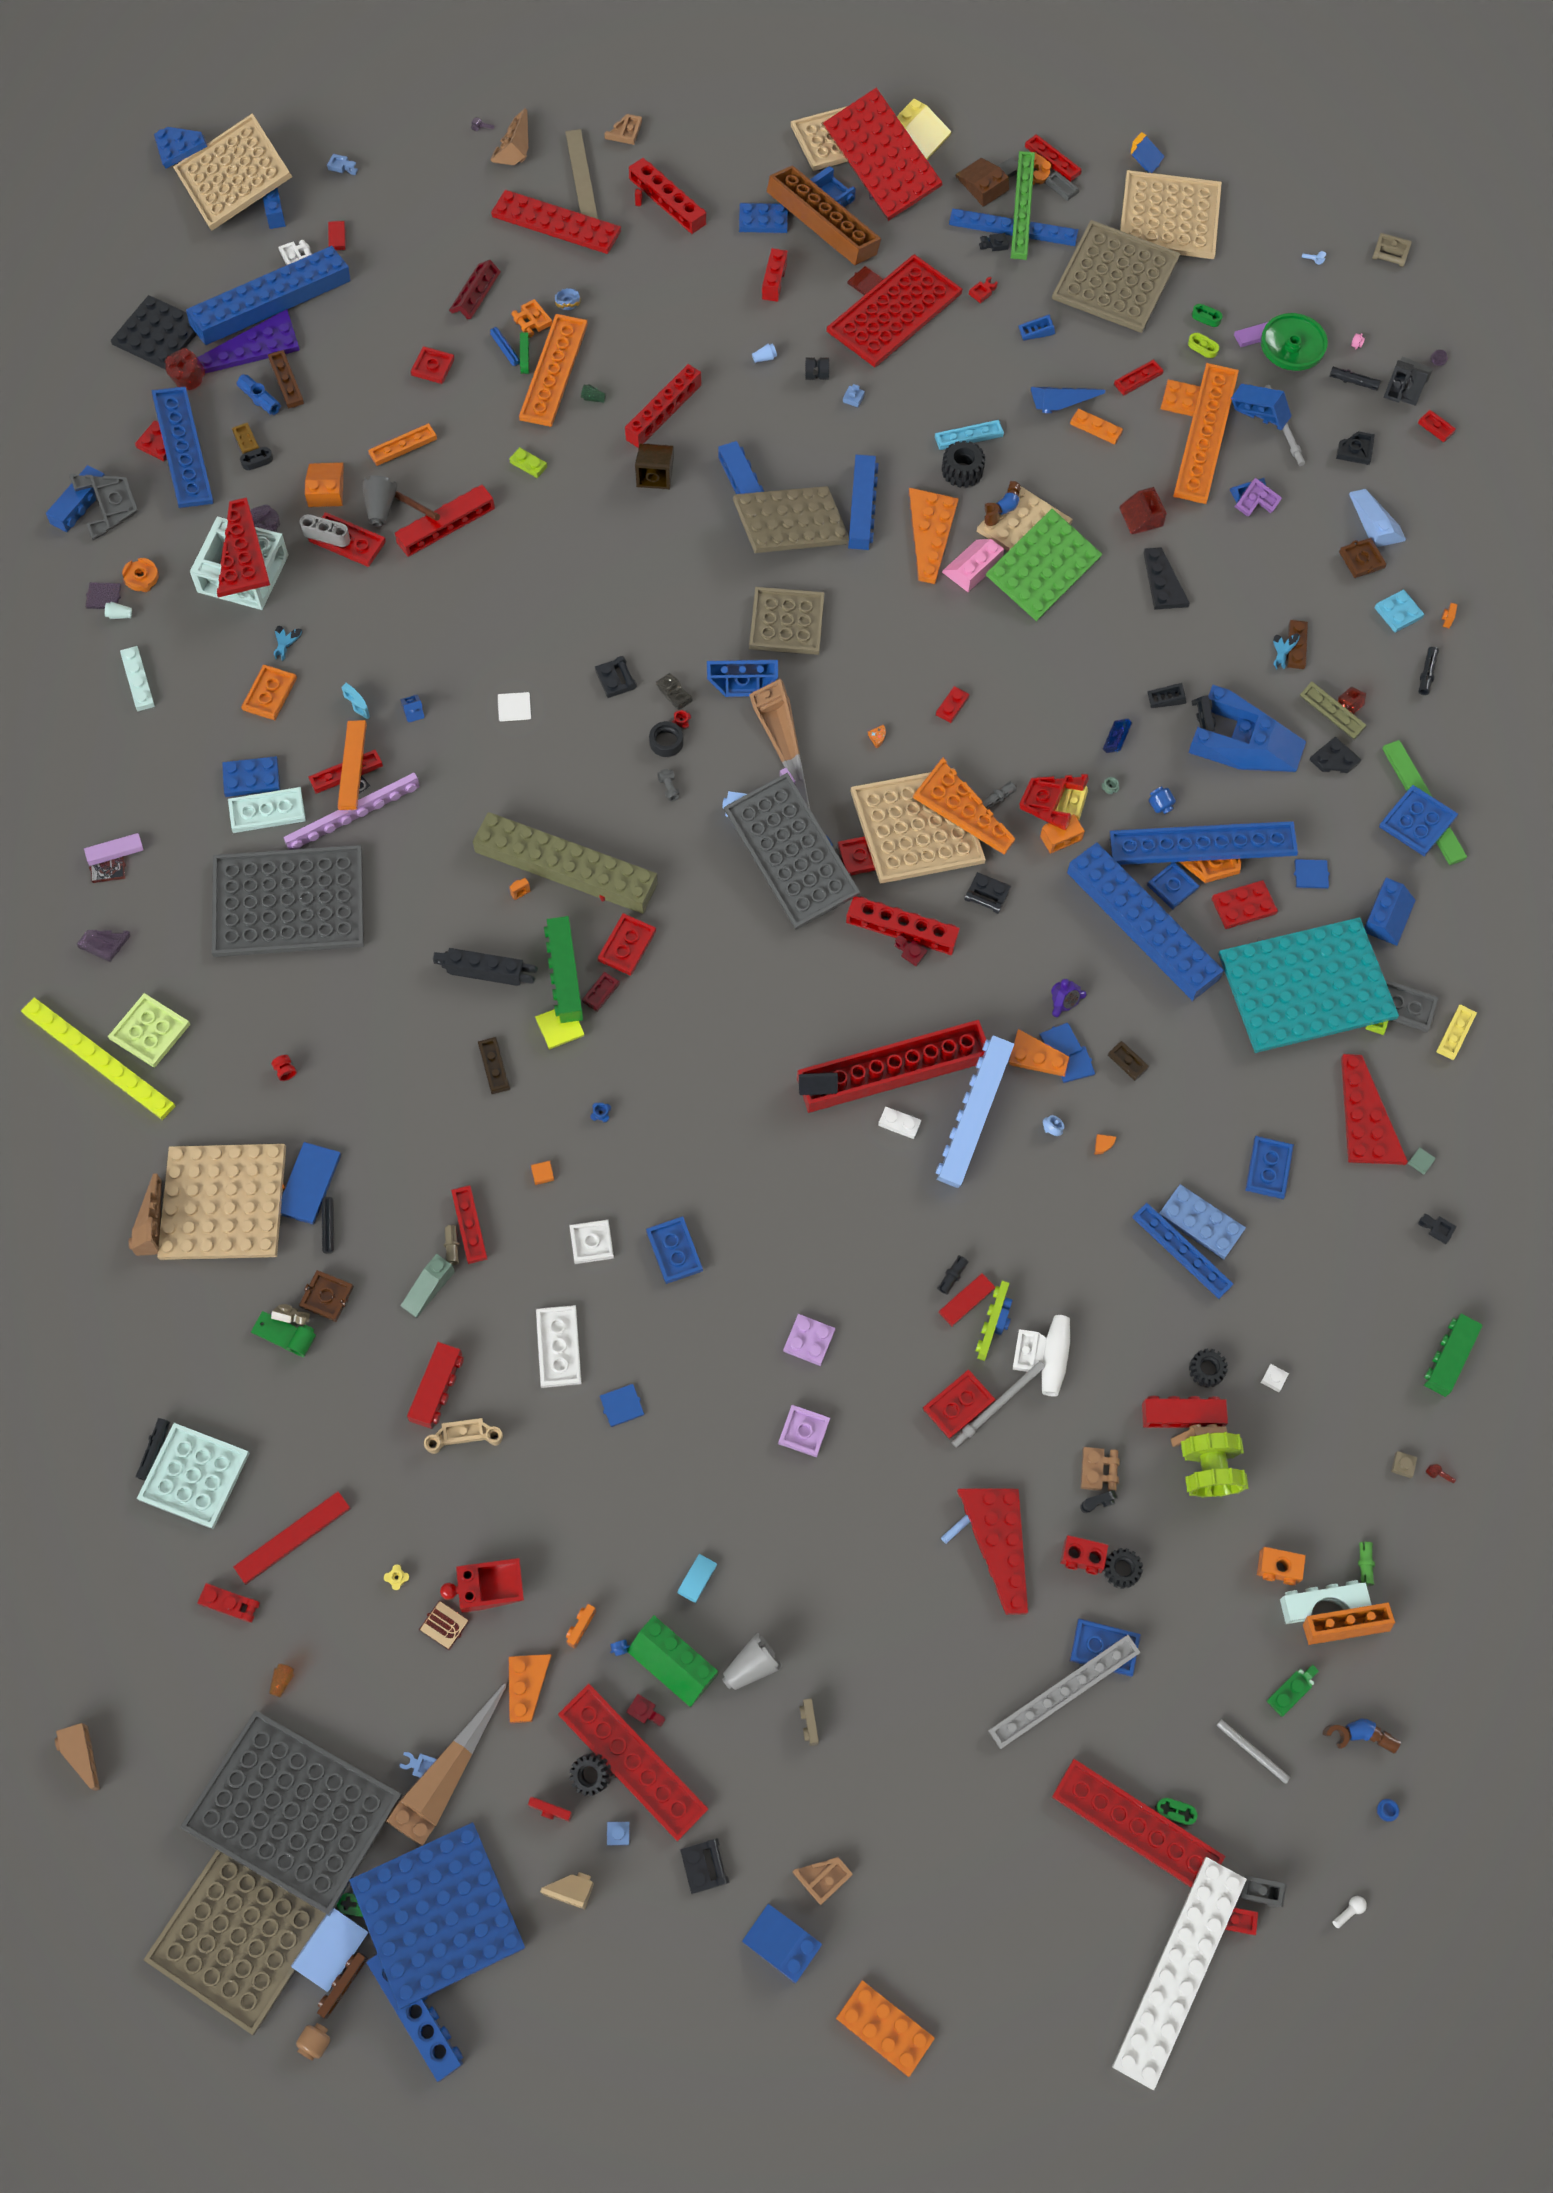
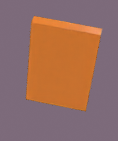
(269, 692)

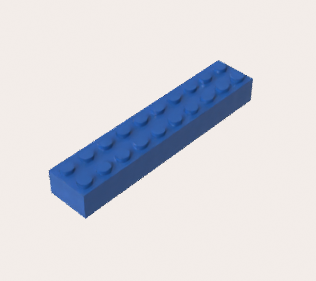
(268, 295)
(1145, 921)

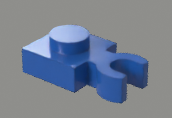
(1003, 1322)

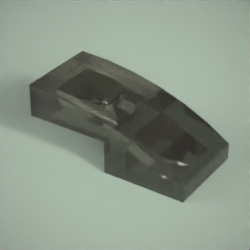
(673, 691)

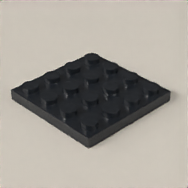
(154, 331)

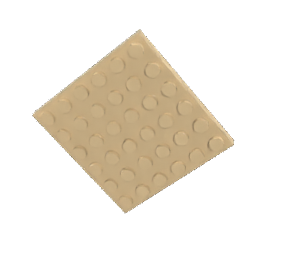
(232, 172)
(1172, 212)
(907, 835)
(222, 1202)

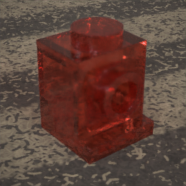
(1352, 699)

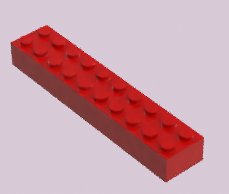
(899, 1064)

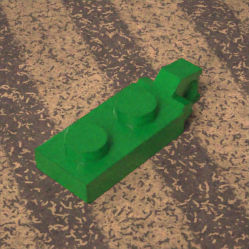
(1292, 1690)

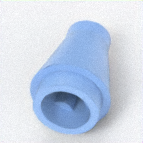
(765, 353)

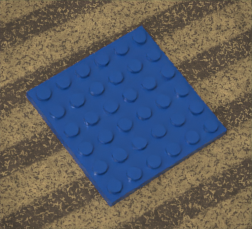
(436, 1915)

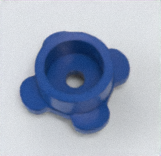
(597, 1107)

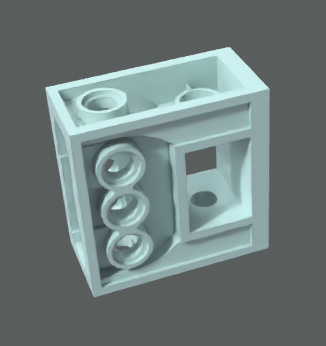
(207, 569)

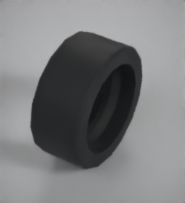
(669, 727)

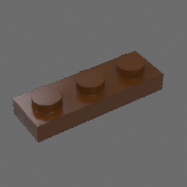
(1297, 656)
(341, 1985)

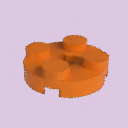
(1043, 167)
(144, 582)

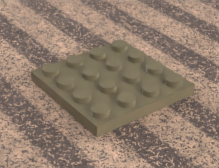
(786, 620)

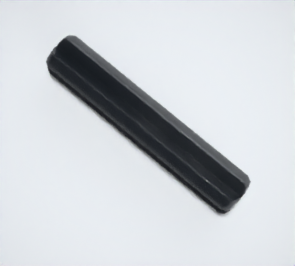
(327, 1225)

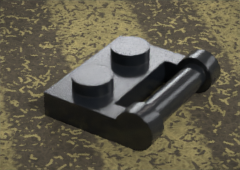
(610, 680)
(989, 888)
(697, 1869)

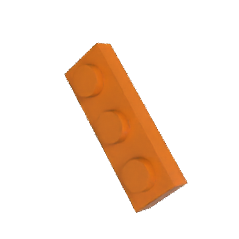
(1096, 426)

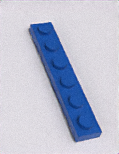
(1182, 1250)

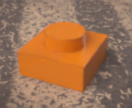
(1449, 615)
(519, 888)

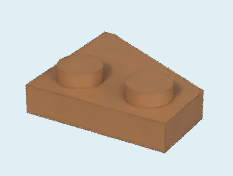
(1195, 1430)

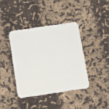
(514, 706)

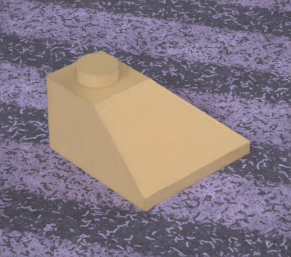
(571, 1890)

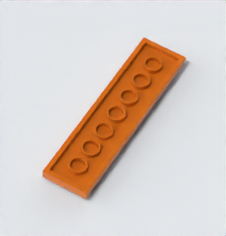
(553, 370)

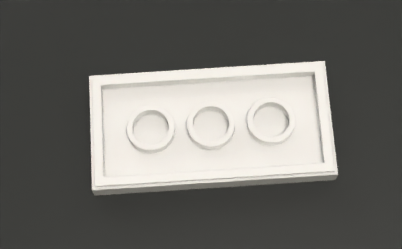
(558, 1346)

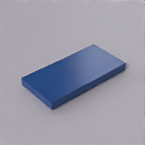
(309, 1182)

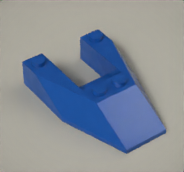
(1256, 740)

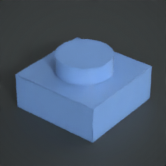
(617, 1833)

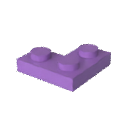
(1257, 494)

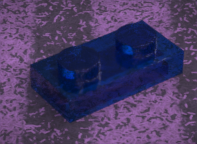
(1117, 735)

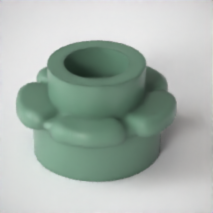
(1110, 781)

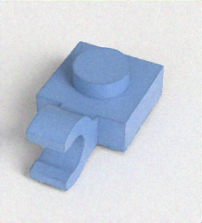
(340, 163)

